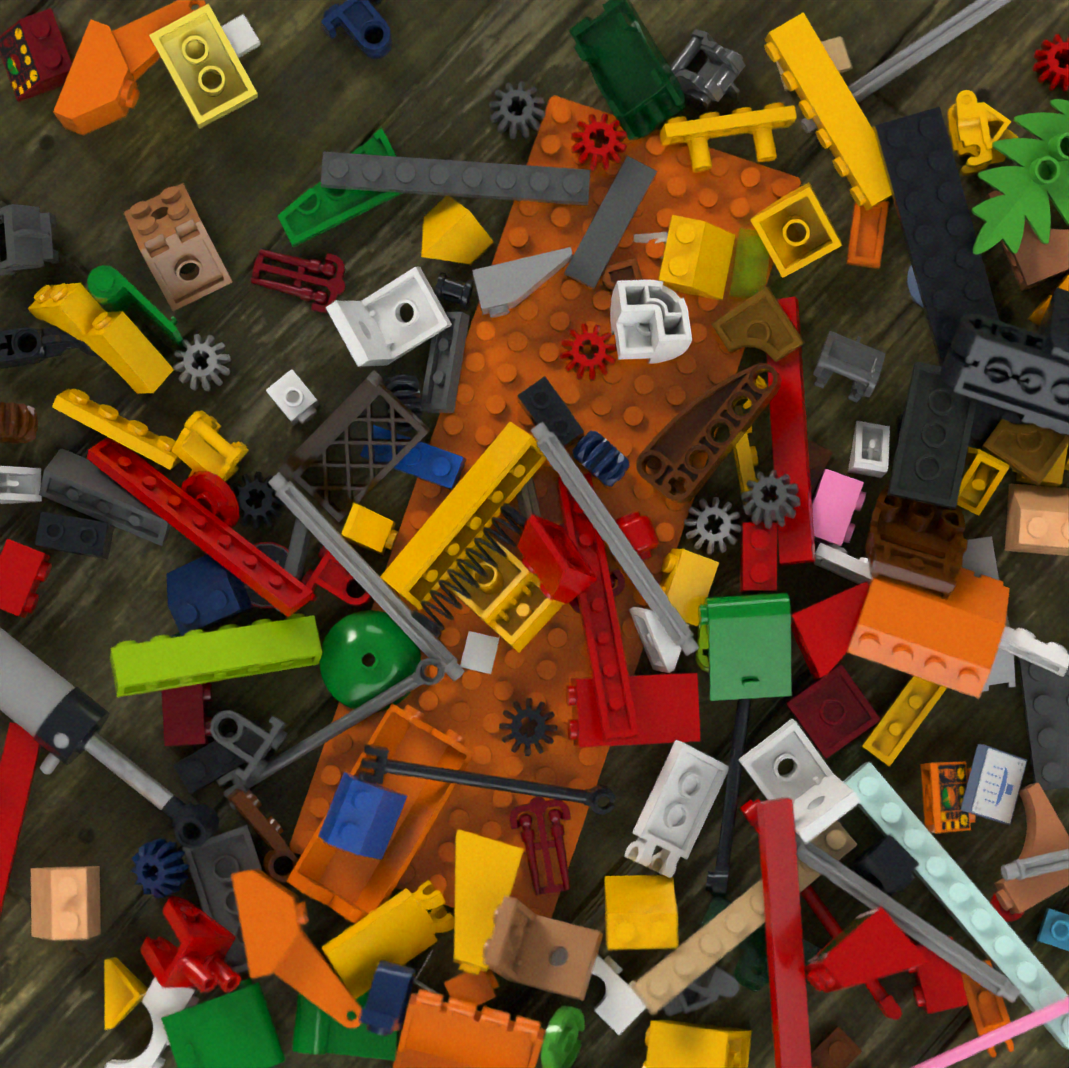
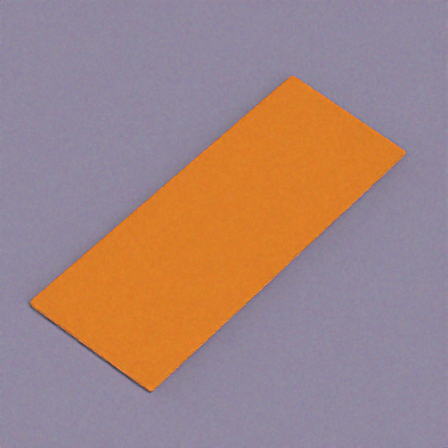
(624, 407)

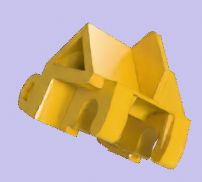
(973, 131)
(207, 450)

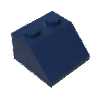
(204, 595)

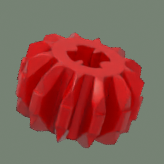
(1048, 63)
(586, 145)
(580, 360)

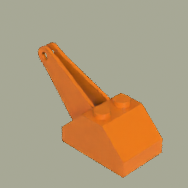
(107, 66)
(277, 944)

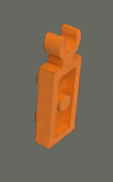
(986, 1009)

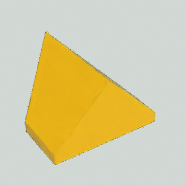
(453, 234)
(979, 479)
(122, 991)

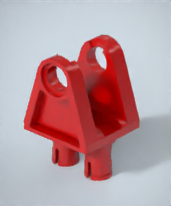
(199, 956)

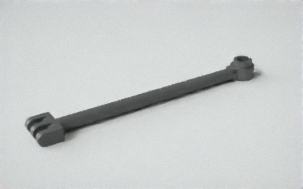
(337, 727)

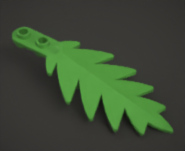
(1027, 188)

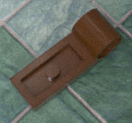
(267, 829)

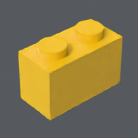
(687, 582)

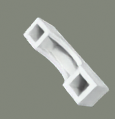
(159, 1003)

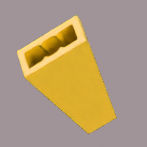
(482, 879)

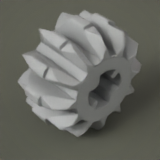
(214, 362)
(723, 530)

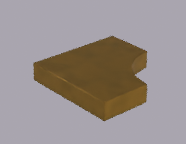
(759, 324)
(1026, 448)

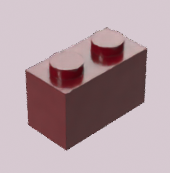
(187, 715)

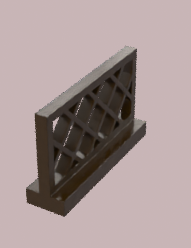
(340, 421)

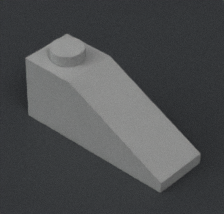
(511, 282)

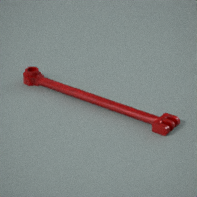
(882, 998)

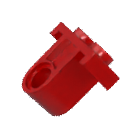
(333, 578)

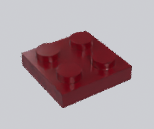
(833, 711)

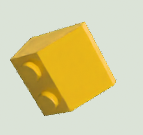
(796, 230)
(696, 258)

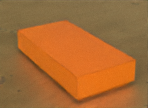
(867, 235)

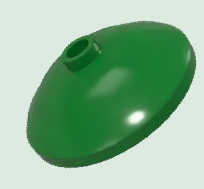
(344, 652)

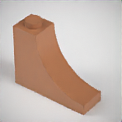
(1035, 261)
(1043, 836)

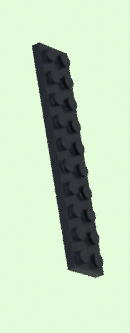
(938, 237)

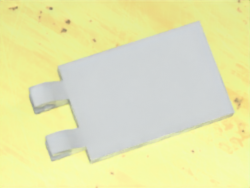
(676, 808)

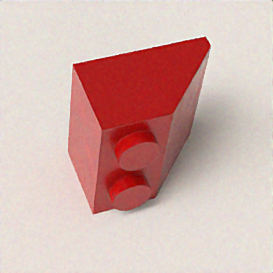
(554, 560)

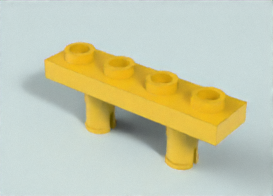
(741, 121)

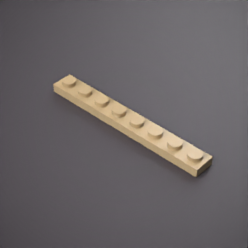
(727, 930)

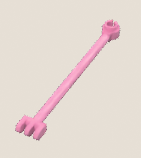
(998, 1035)

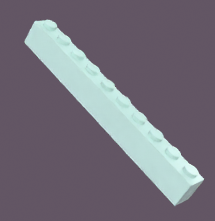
(960, 896)

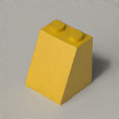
(640, 912)
(696, 1045)

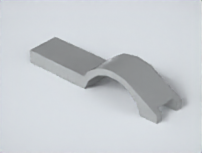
(981, 559)

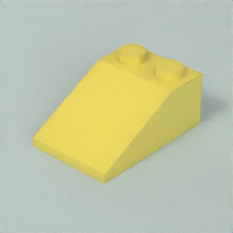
(204, 66)

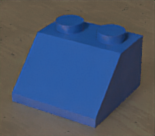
(362, 817)

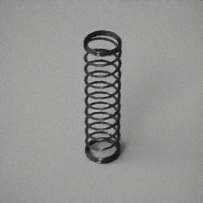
(507, 511)

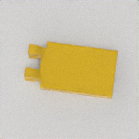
(390, 933)

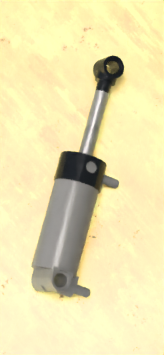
(70, 722)

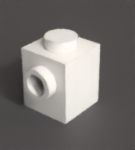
(293, 398)

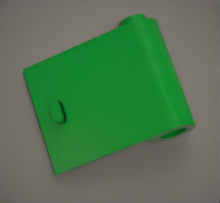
(118, 294)
(748, 641)
(226, 1032)
(321, 1034)

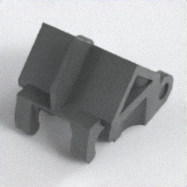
(714, 77)
(27, 238)
(849, 360)
(702, 990)

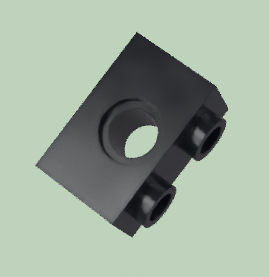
(546, 406)
(74, 535)
(886, 865)

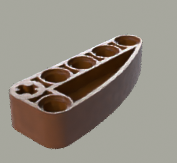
(694, 432)

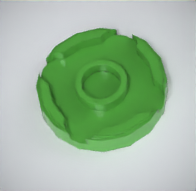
(560, 1040)

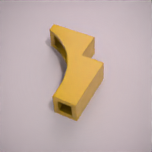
(106, 333)

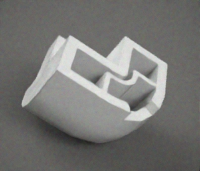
(649, 321)

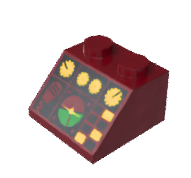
(35, 55)

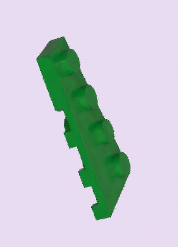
(326, 208)

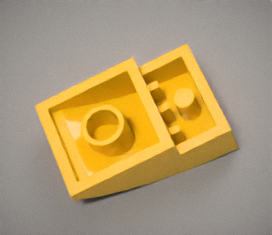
(507, 599)

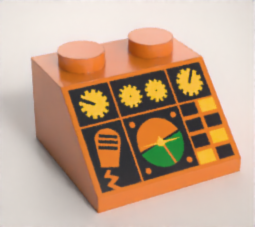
(943, 796)

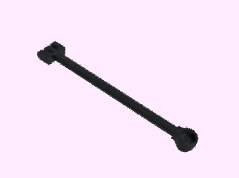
(383, 765)
(718, 880)

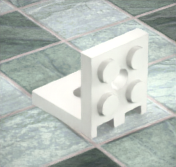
(374, 325)
(815, 790)

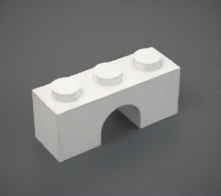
(620, 1002)

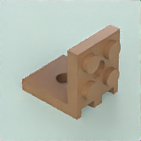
(172, 236)
(525, 945)

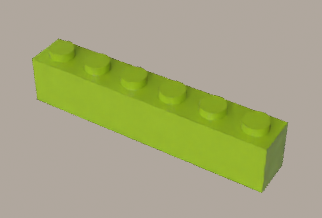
(215, 655)

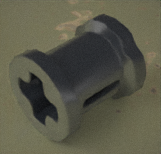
(454, 290)

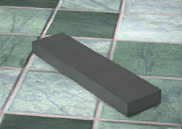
(610, 222)

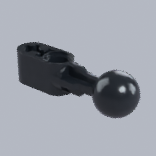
(50, 343)

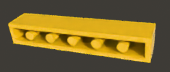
(831, 107)
(463, 514)

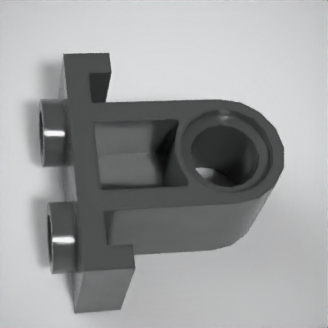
(249, 742)

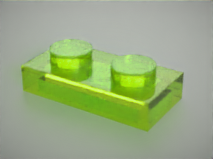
(749, 265)

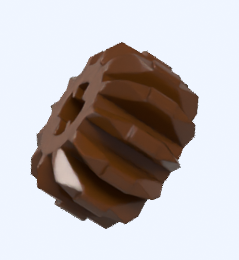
(17, 423)

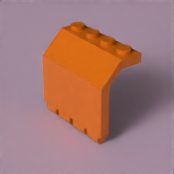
(933, 636)
(459, 1037)

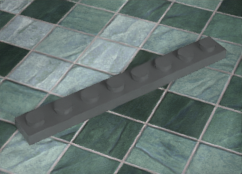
(455, 178)

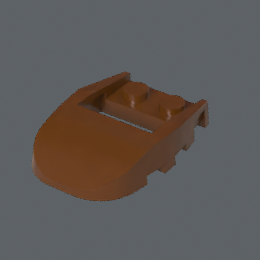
(922, 528)

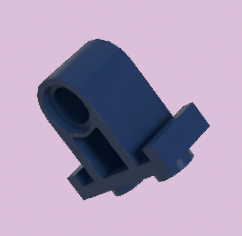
(358, 21)
(388, 998)

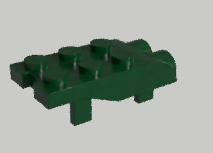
(628, 68)

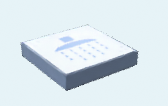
(993, 784)

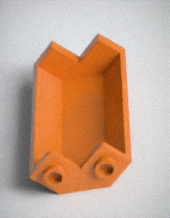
(361, 884)

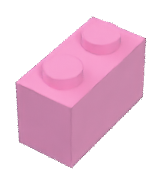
(834, 505)

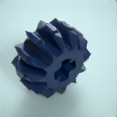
(601, 458)
(160, 868)

